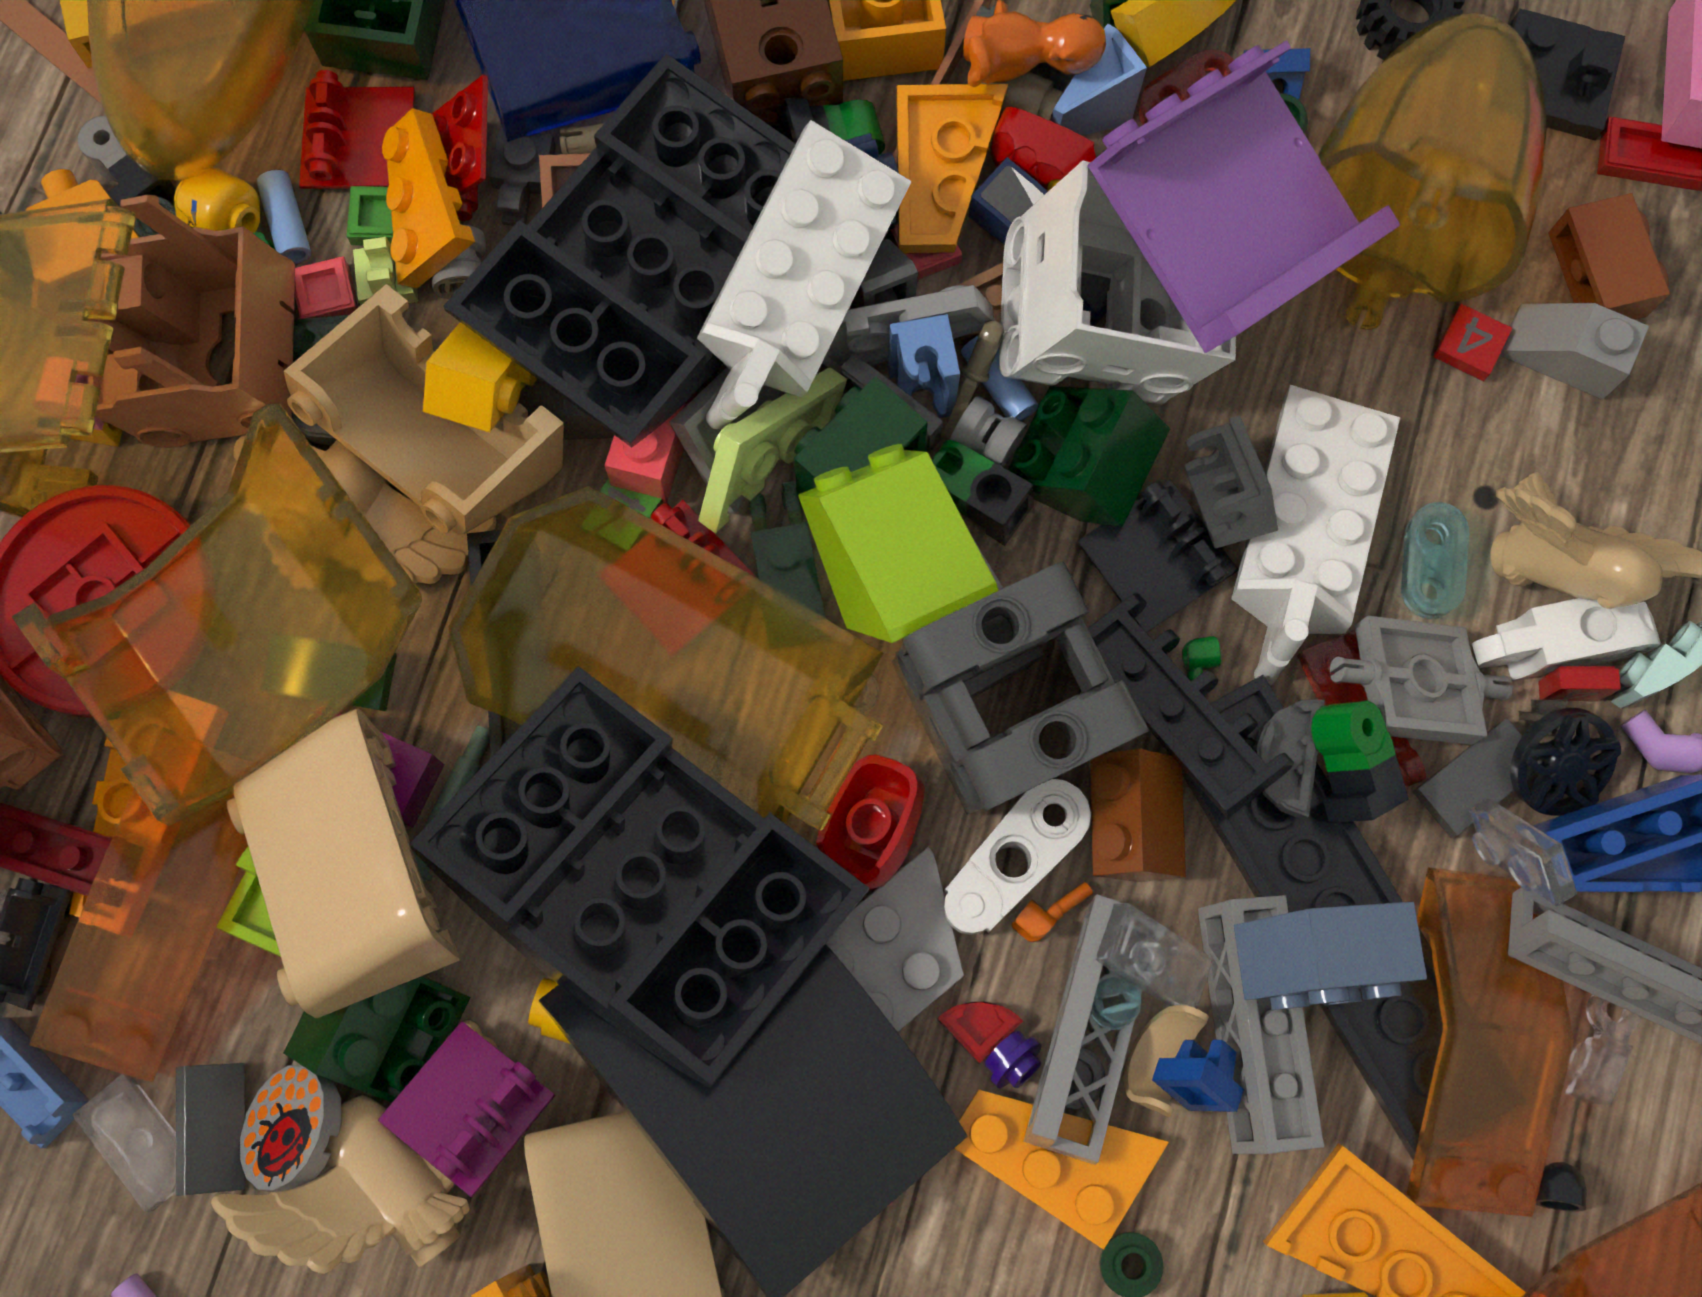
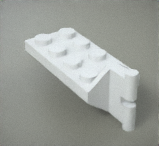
(799, 270)
(1326, 494)

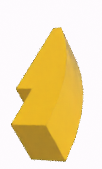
(1164, 26)

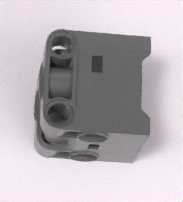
(954, 650)

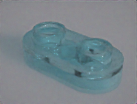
(1436, 564)

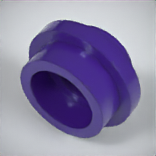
(1014, 1060)

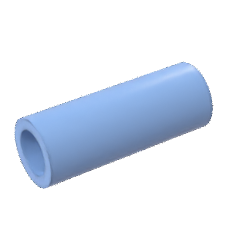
(283, 215)
(1008, 393)

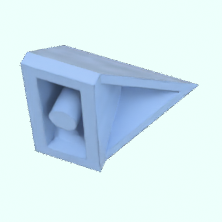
(1106, 92)

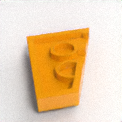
(942, 151)
(420, 202)
(1075, 1192)

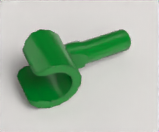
(1200, 655)

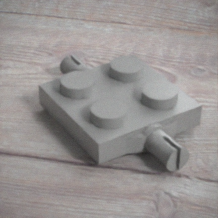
(1422, 679)

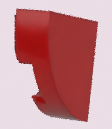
(979, 1026)

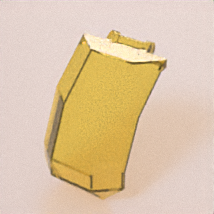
(678, 635)

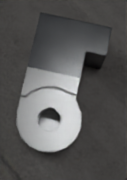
(111, 162)

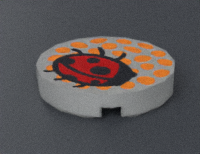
(289, 1129)

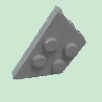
(901, 942)

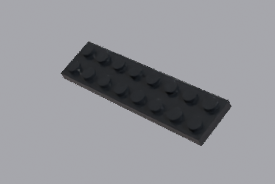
(1333, 866)

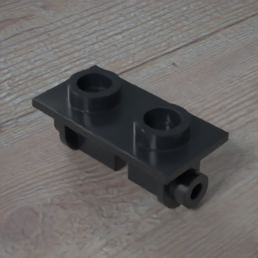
(37, 917)

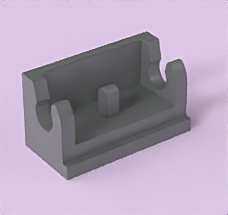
(1231, 485)

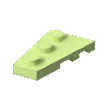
(754, 445)

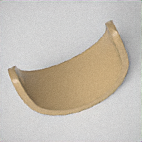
(1157, 1040)

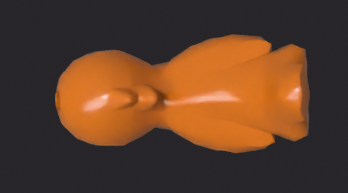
(1014, 44)

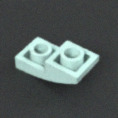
(1662, 667)

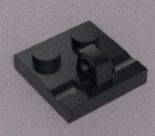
(1574, 69)

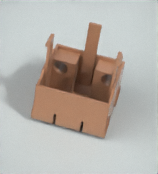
(172, 320)

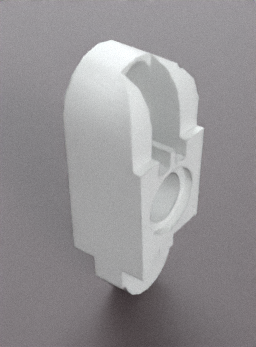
(1567, 635)
(980, 892)

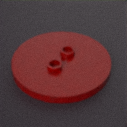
(69, 555)

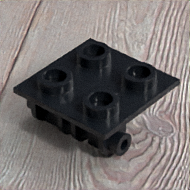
(1159, 554)

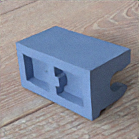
(925, 358)
(34, 1088)

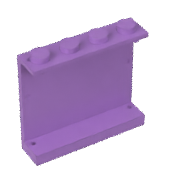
(1231, 200)

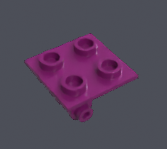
(467, 1108)

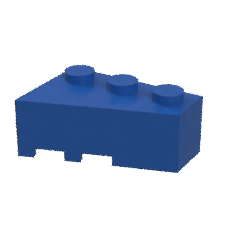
(1636, 839)

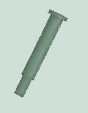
(462, 772)

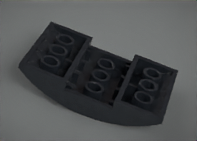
(631, 254)
(637, 878)
(800, 1130)

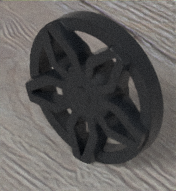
(1564, 761)

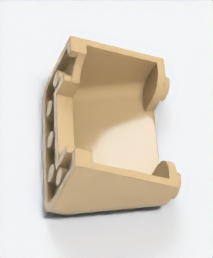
(369, 394)
(338, 868)
(616, 1215)

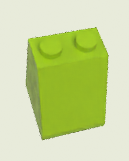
(894, 544)

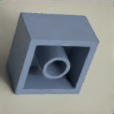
(1330, 955)

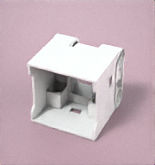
(1043, 310)

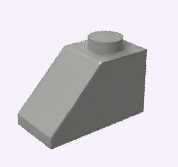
(1576, 344)

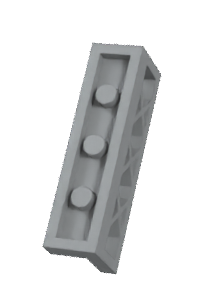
(1607, 963)
(1272, 1042)
(1065, 1047)

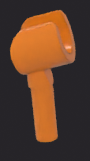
(1035, 922)

